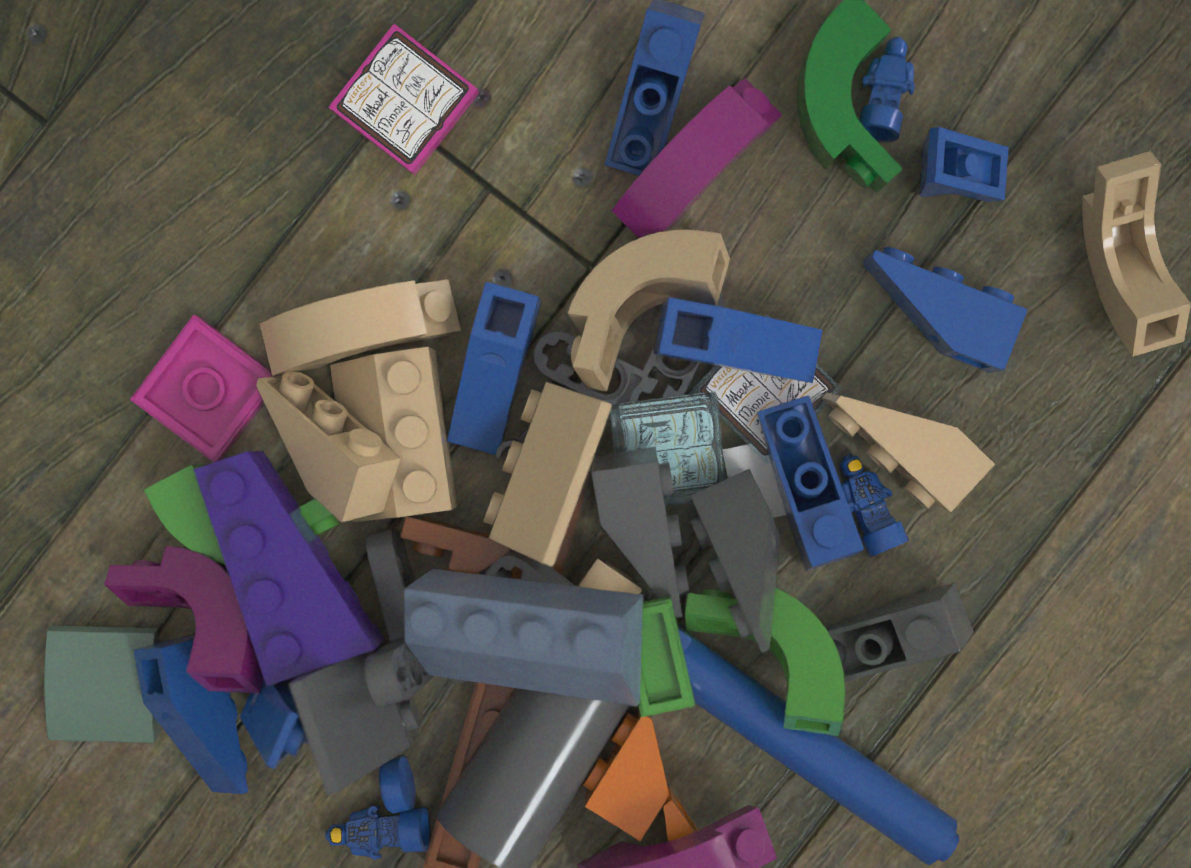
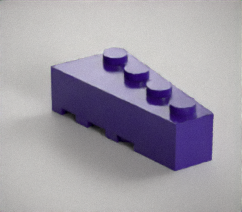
(281, 572)

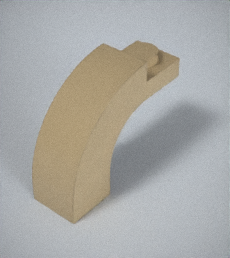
(1126, 258)
(634, 279)
(358, 323)

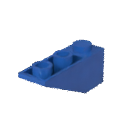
(654, 85)
(954, 318)
(737, 340)
(493, 367)
(809, 484)
(194, 718)
(274, 722)

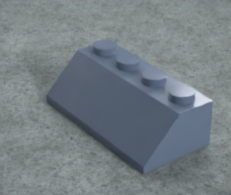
(527, 634)

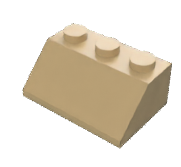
(403, 404)
(546, 471)

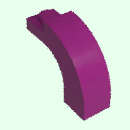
(696, 159)
(222, 646)
(731, 842)

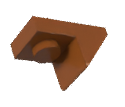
(470, 548)

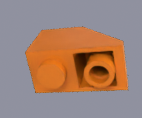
(632, 780)

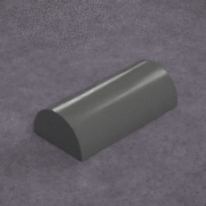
(527, 774)

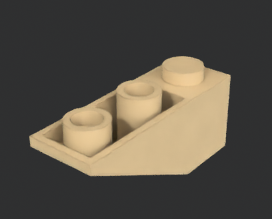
(331, 450)
(930, 455)

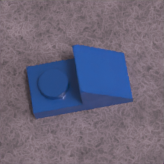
(962, 166)

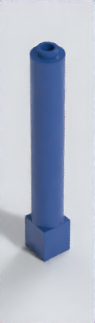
(818, 757)

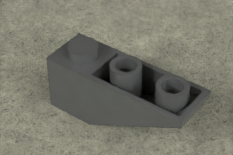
(633, 513)
(747, 547)
(902, 632)

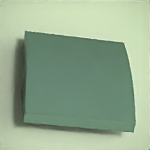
(95, 685)

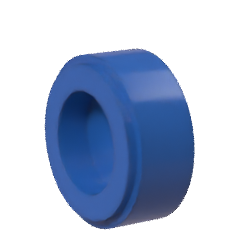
(397, 785)

